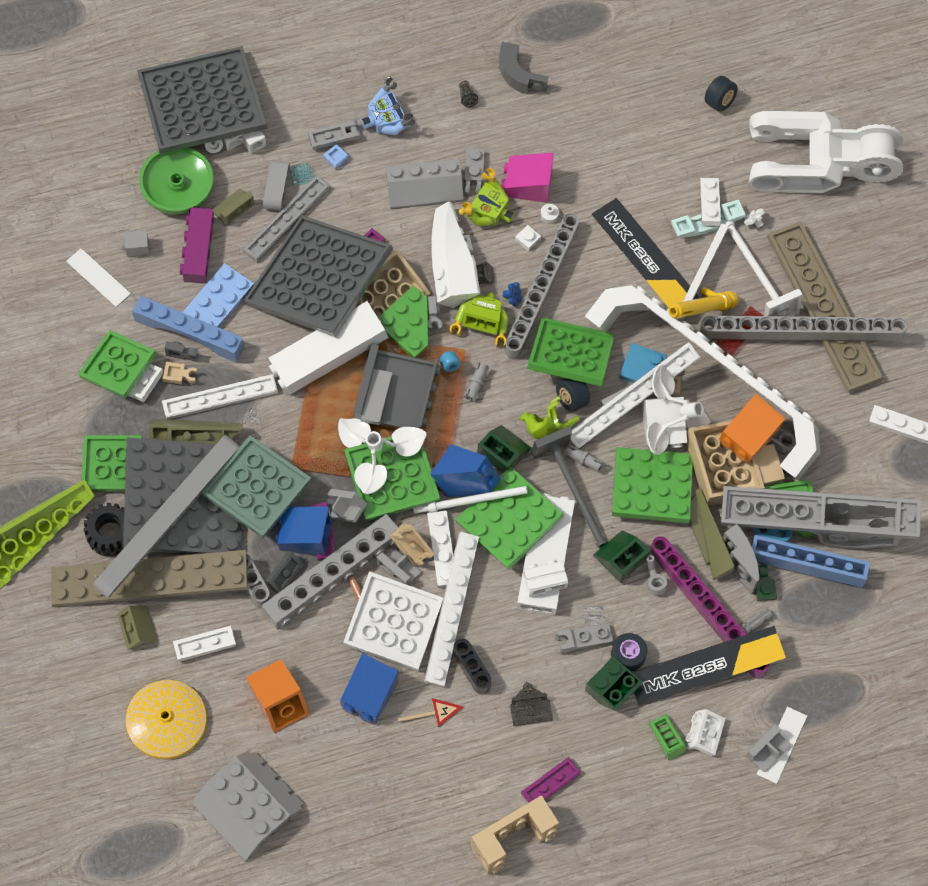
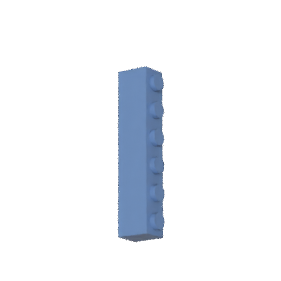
(810, 561)

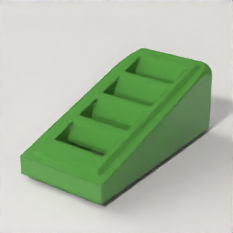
(674, 748)

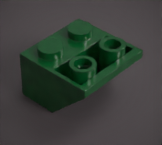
(503, 448)
(622, 555)
(613, 684)

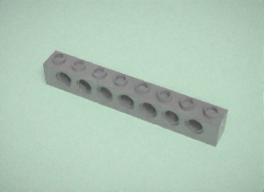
(304, 584)

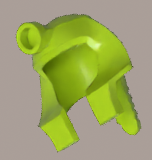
(547, 425)

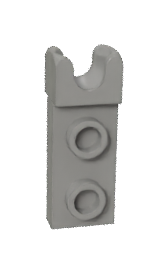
(584, 637)

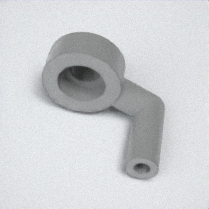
(655, 578)

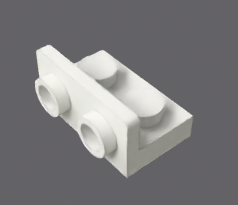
(705, 732)

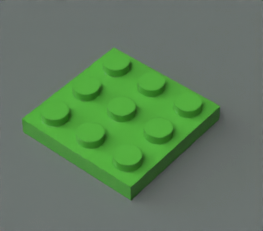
(117, 364)
(105, 462)

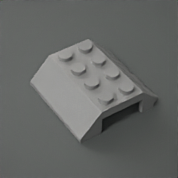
(246, 803)

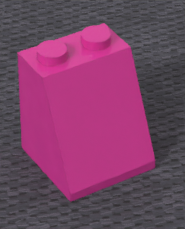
(528, 176)

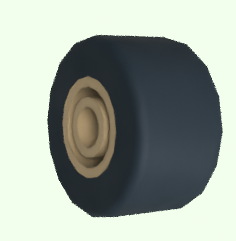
(721, 93)
(573, 393)

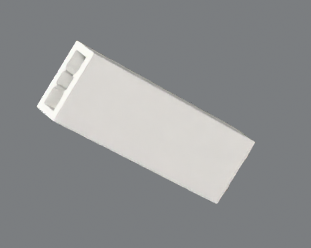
(322, 353)
(549, 547)

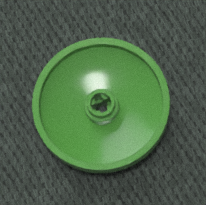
(176, 180)

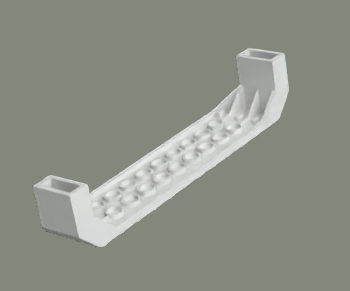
(628, 298)

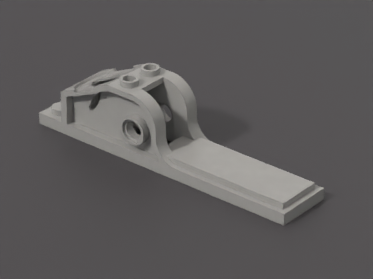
(808, 511)

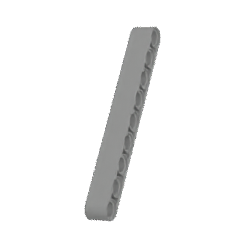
(541, 293)

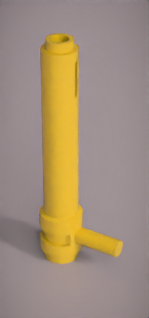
(714, 301)

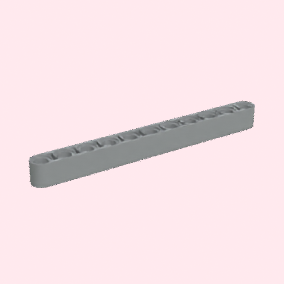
(811, 323)
(165, 517)

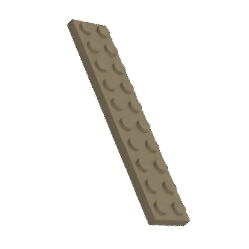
(822, 299)
(153, 578)

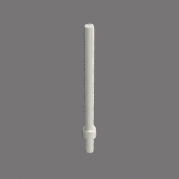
(435, 506)

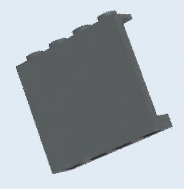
(408, 391)

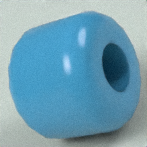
(449, 361)

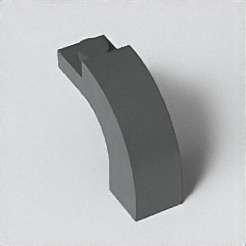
(515, 75)

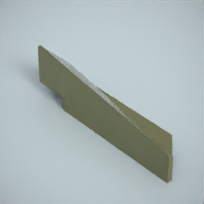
(192, 431)
(709, 537)

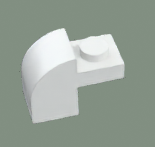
(253, 141)

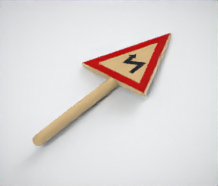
(442, 711)

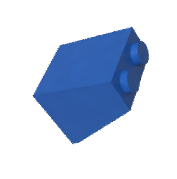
(464, 473)
(305, 530)
(369, 689)

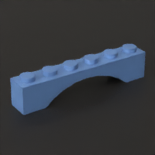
(161, 316)

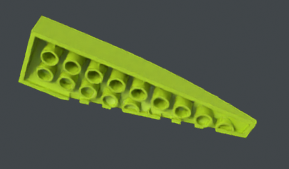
(33, 529)

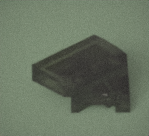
(530, 706)

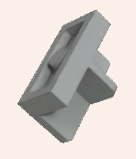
(347, 505)
(398, 566)
(768, 749)

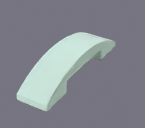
(693, 226)

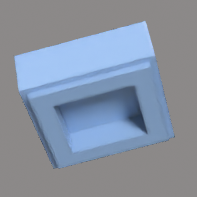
(336, 156)

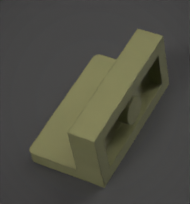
(233, 206)
(136, 626)

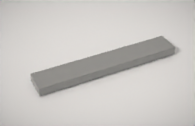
(286, 218)

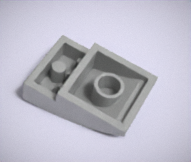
(743, 558)

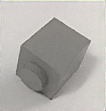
(136, 243)

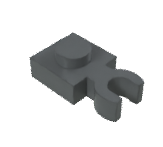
(178, 350)

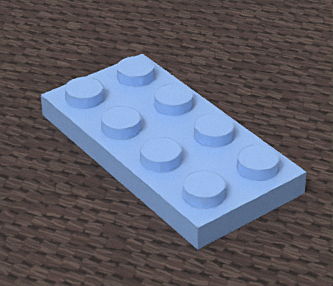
(219, 296)

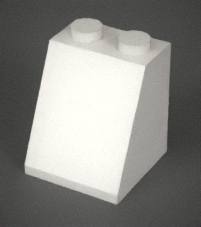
(664, 412)

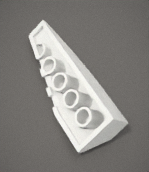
(452, 263)

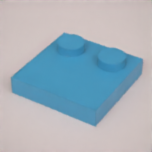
(639, 362)

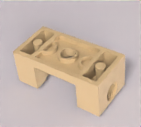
(535, 814)

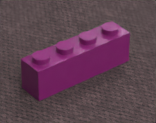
(198, 245)

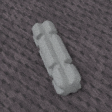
(756, 620)

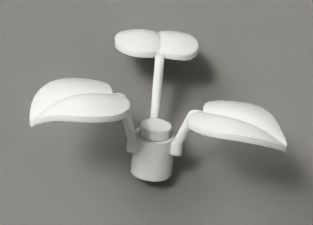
(691, 412)
(372, 476)

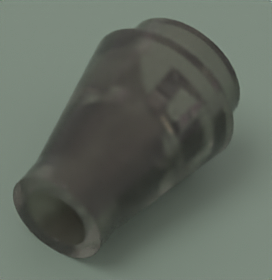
(467, 94)

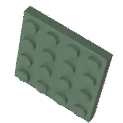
(256, 486)

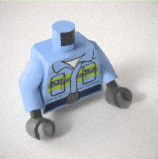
(386, 113)

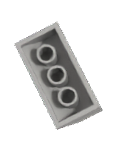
(424, 183)

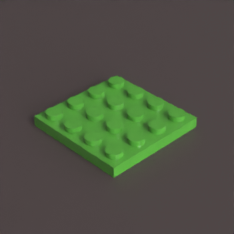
(571, 351)
(406, 485)
(652, 485)
(513, 523)

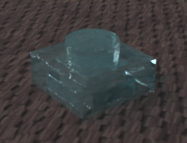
(301, 173)

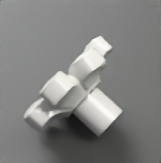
(755, 217)

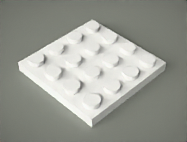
(393, 621)

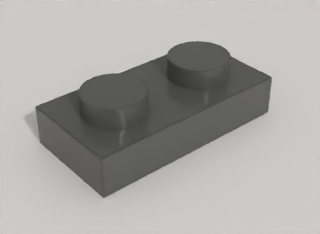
(284, 572)

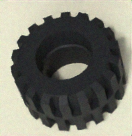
(96, 520)

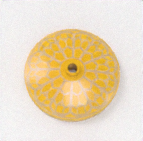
(169, 736)

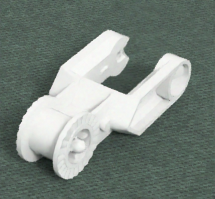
(832, 152)

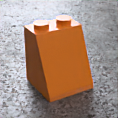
(752, 429)
(278, 695)

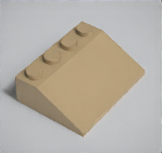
(391, 283)
(718, 465)

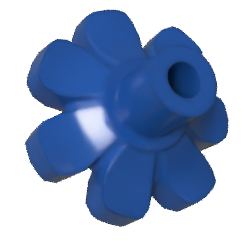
(513, 293)

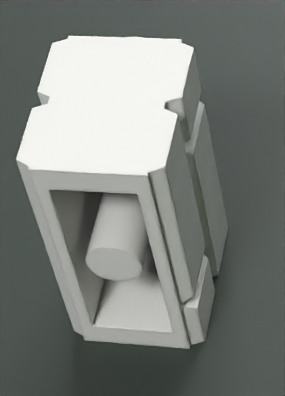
(545, 578)

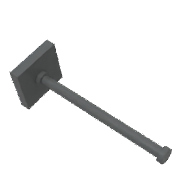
(552, 443)

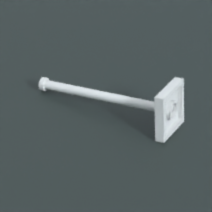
(779, 306)

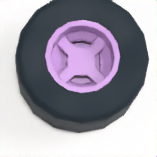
(631, 645)

